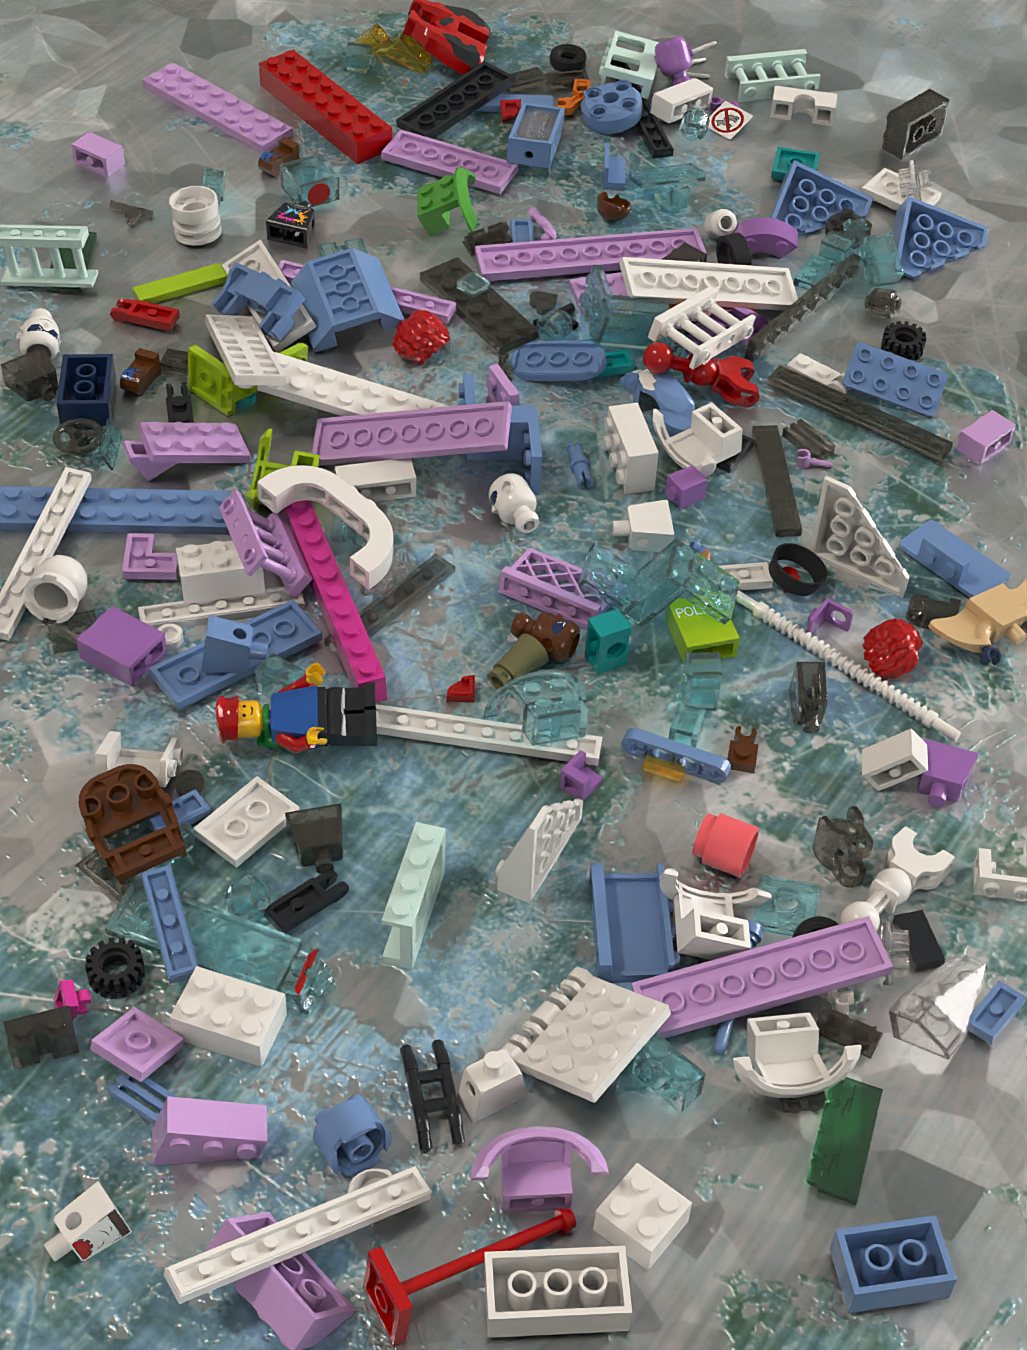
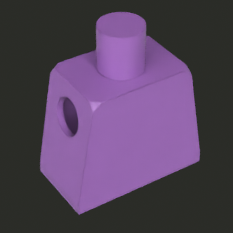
(947, 772)

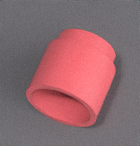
(726, 843)

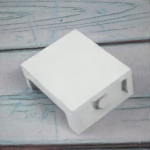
(161, 764)

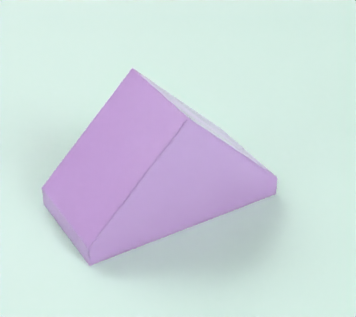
(139, 458)

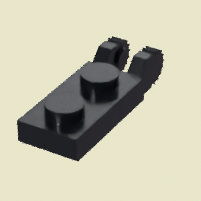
(179, 407)
(305, 901)

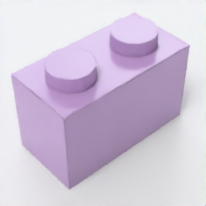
(98, 154)
(985, 437)

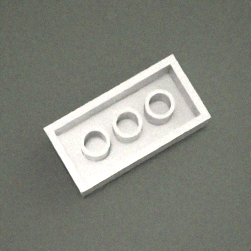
(557, 1291)

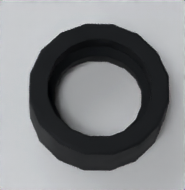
(733, 250)

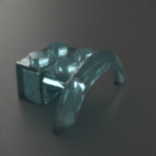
(550, 705)

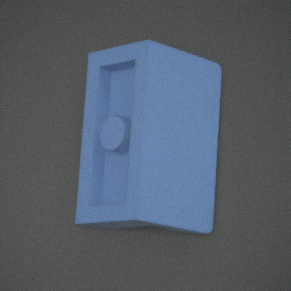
(613, 171)

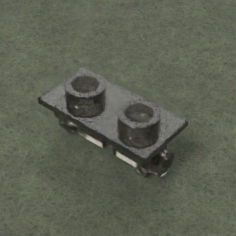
(496, 235)
(847, 1031)

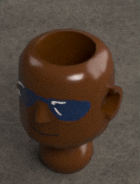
(553, 631)

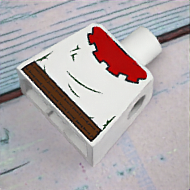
(87, 1225)

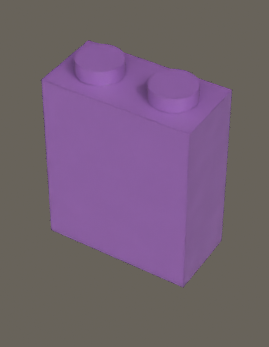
(121, 645)

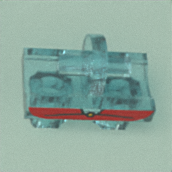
(312, 981)

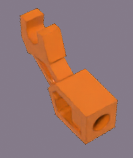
(574, 102)

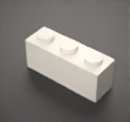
(676, 100)
(381, 479)

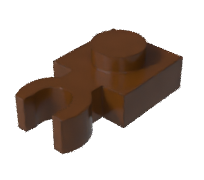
(743, 751)

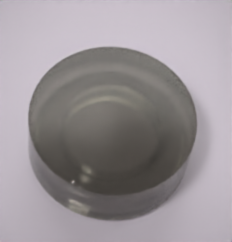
(188, 781)

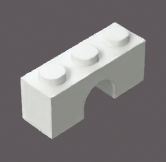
(817, 104)

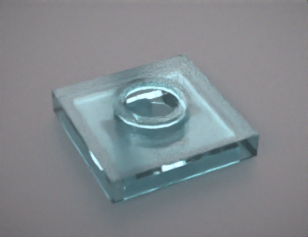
(781, 920)

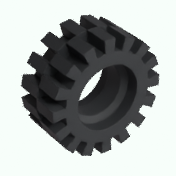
(904, 340)
(111, 953)

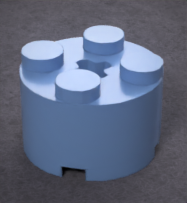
(351, 1136)

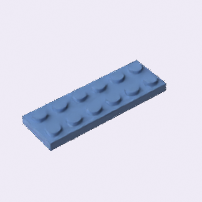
(282, 628)

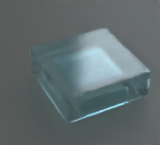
(473, 284)

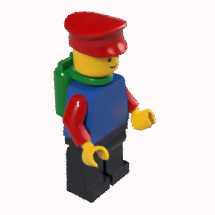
(303, 716)

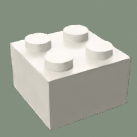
(642, 1216)

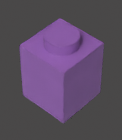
(686, 487)

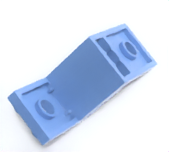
(523, 437)

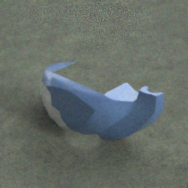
(670, 395)

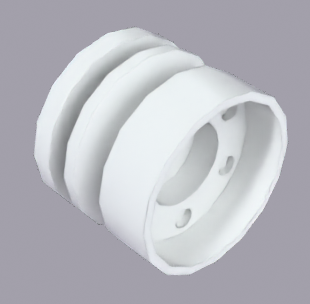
(195, 215)

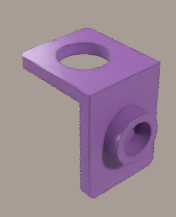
(825, 613)

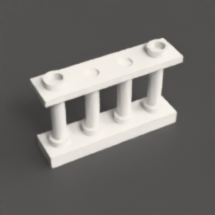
(694, 309)

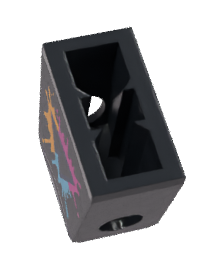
(292, 224)

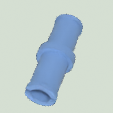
(579, 465)

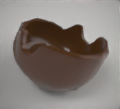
(613, 208)

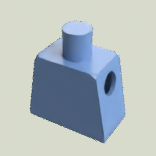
(230, 646)

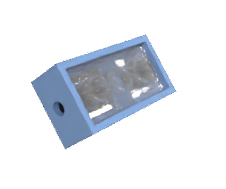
(535, 135)

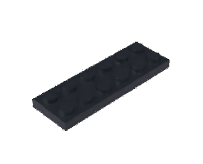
(456, 101)

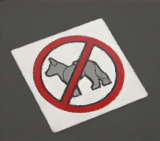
(728, 120)

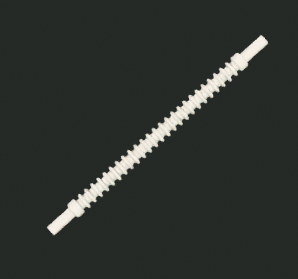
(929, 718)

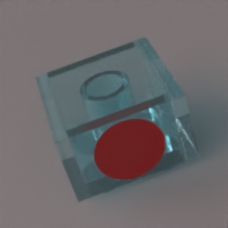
(310, 181)

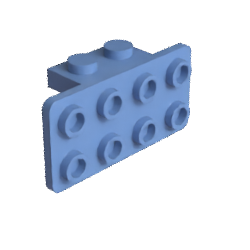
(894, 379)
(953, 559)

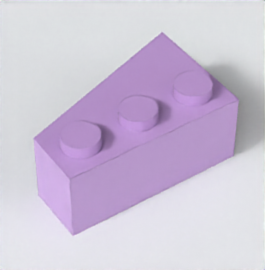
(207, 1131)

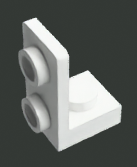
(994, 885)

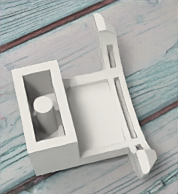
(707, 442)
(707, 919)
(788, 1058)

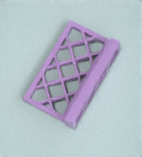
(546, 597)

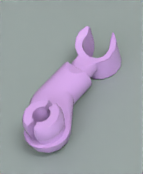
(543, 224)

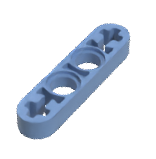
(714, 766)

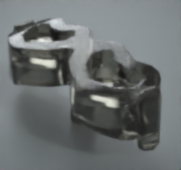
(502, 363)

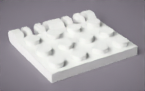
(588, 1039)

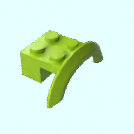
(264, 467)

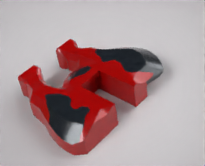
(452, 35)

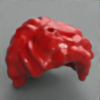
(420, 336)
(892, 648)

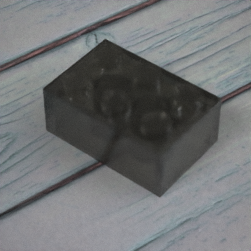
(915, 124)

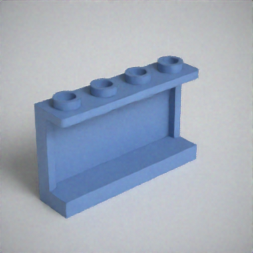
(631, 925)

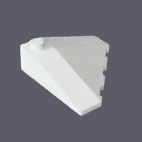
(850, 541)
(538, 850)

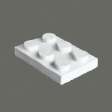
(885, 190)
(245, 821)

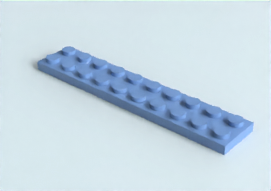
(121, 510)

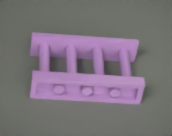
(279, 544)

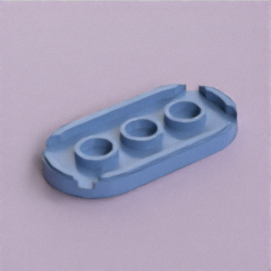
(559, 361)

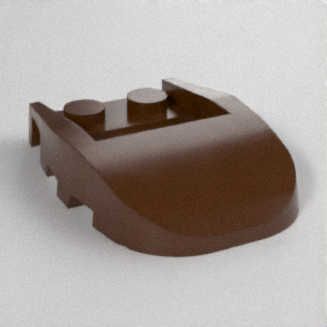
(120, 801)

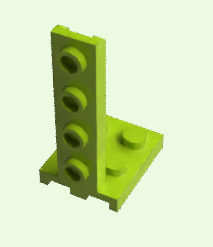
(213, 383)

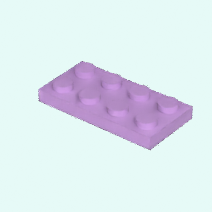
(193, 442)

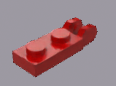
(145, 314)

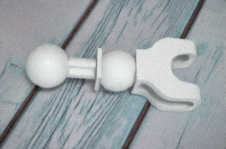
(905, 873)

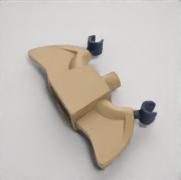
(987, 620)

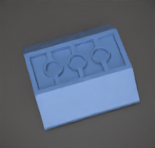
(344, 293)

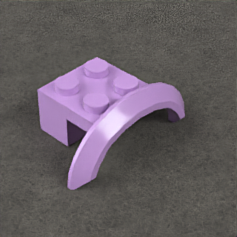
(536, 1166)

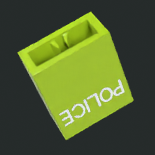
(699, 632)

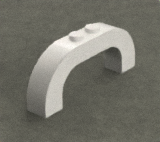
(322, 486)

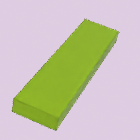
(181, 284)

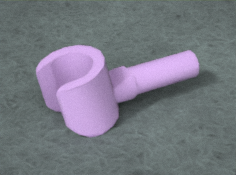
(804, 460)

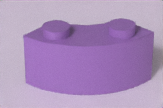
(768, 236)

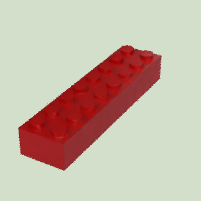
(325, 106)

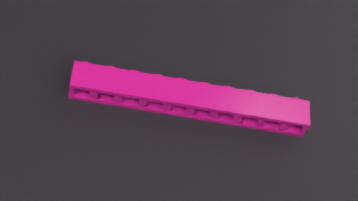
(335, 600)

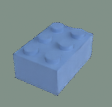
(892, 1264)

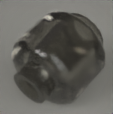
(883, 303)

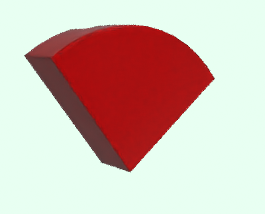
(509, 109)
(462, 690)

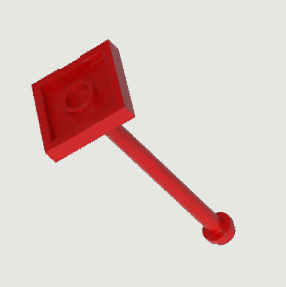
(391, 1297)

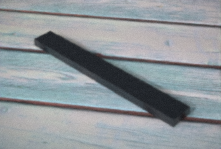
(648, 125)

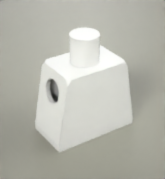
(646, 526)
(490, 1085)

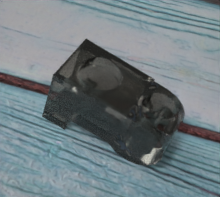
(924, 609)

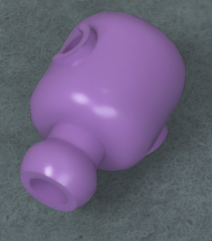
(674, 58)

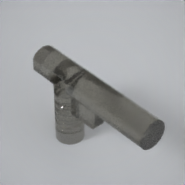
(132, 212)

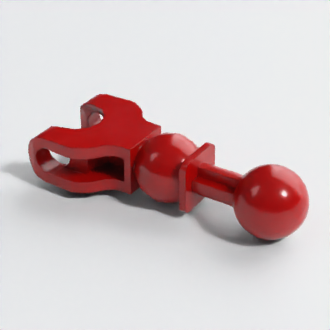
(721, 375)

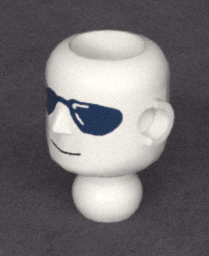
(39, 332)
(514, 502)

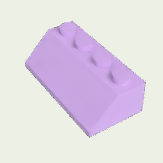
(290, 1295)

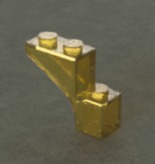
(400, 48)

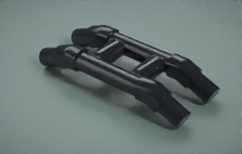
(420, 1106)

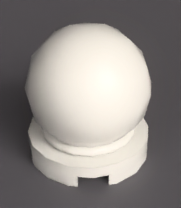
(56, 588)

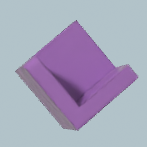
(577, 778)

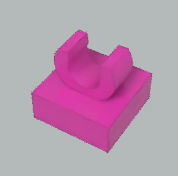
(76, 1000)

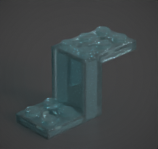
(620, 320)
(660, 582)

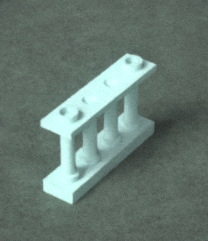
(769, 64)
(46, 237)

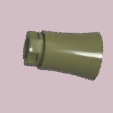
(522, 658)

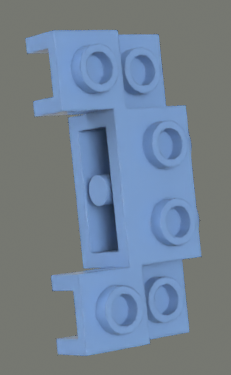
(260, 293)

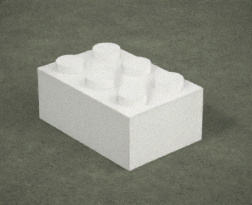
(630, 448)
(215, 573)
(229, 1016)

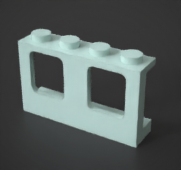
(644, 60)
(414, 894)

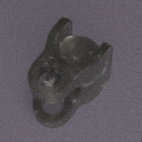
(838, 846)

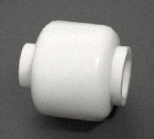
(720, 223)

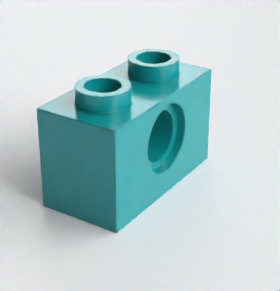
(607, 641)

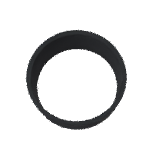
(803, 557)

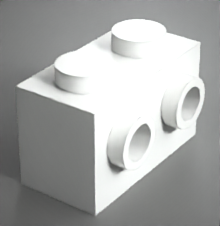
(894, 760)

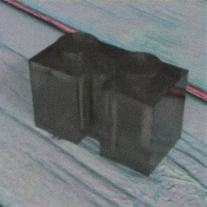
(40, 1035)

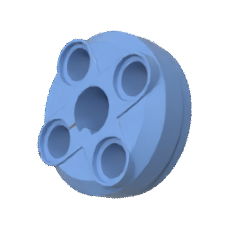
(611, 107)

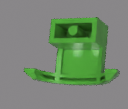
(440, 197)

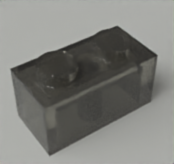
(810, 1102)

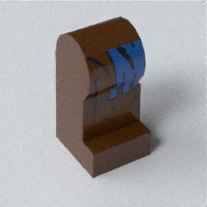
(285, 152)
(141, 371)

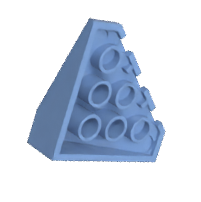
(811, 198)
(931, 236)

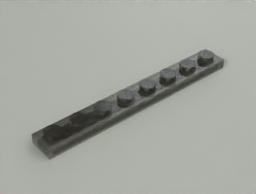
(801, 308)
(860, 414)

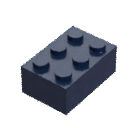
(86, 387)

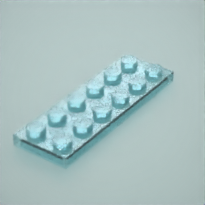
(218, 938)

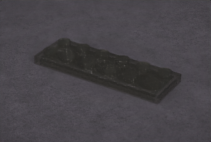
(486, 313)

